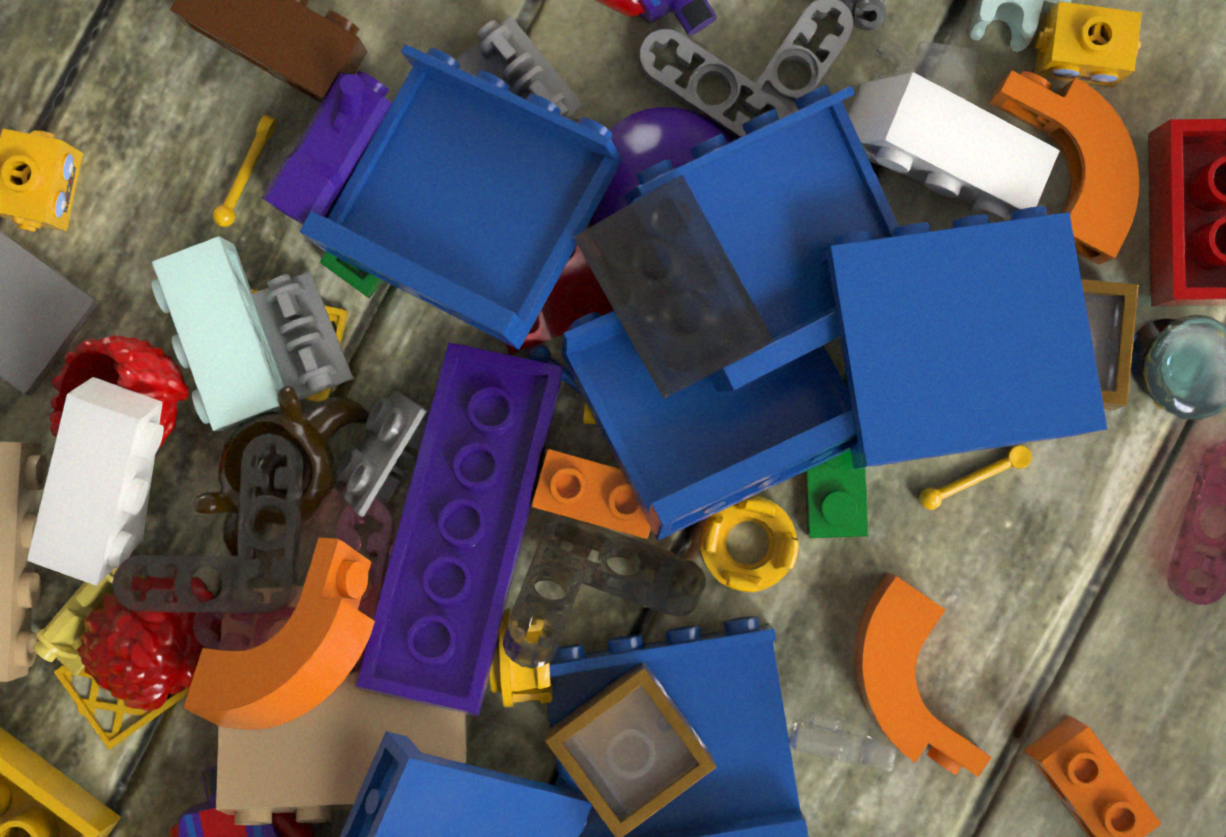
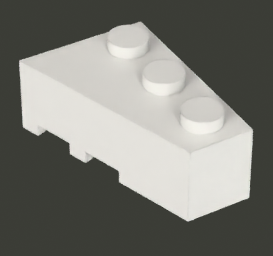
(950, 145)
(97, 481)

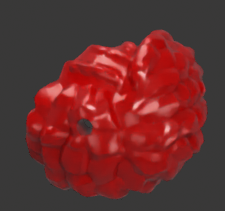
(125, 363)
(143, 652)

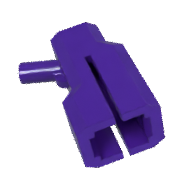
(329, 148)

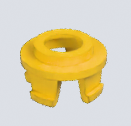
(778, 558)
(515, 681)

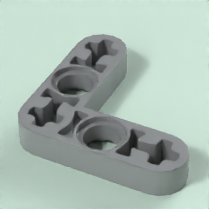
(767, 91)

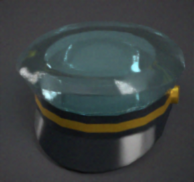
(1182, 365)

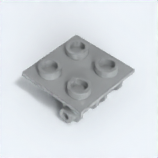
(518, 62)
(302, 335)
(366, 470)

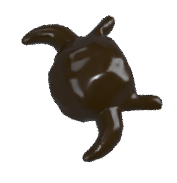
(308, 432)

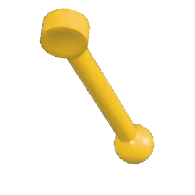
(224, 214)
(1016, 457)

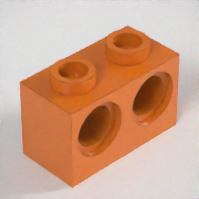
(589, 494)
(1090, 782)

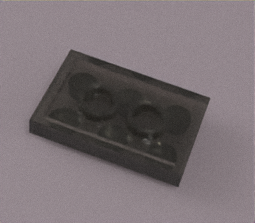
(673, 287)

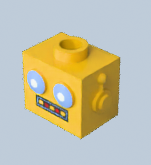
(1087, 44)
(37, 179)

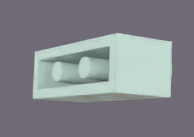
(218, 333)

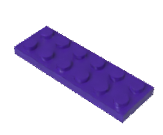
(461, 530)

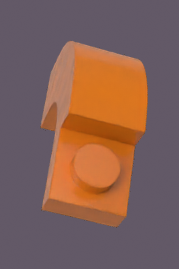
(1096, 151)
(298, 663)
(885, 669)

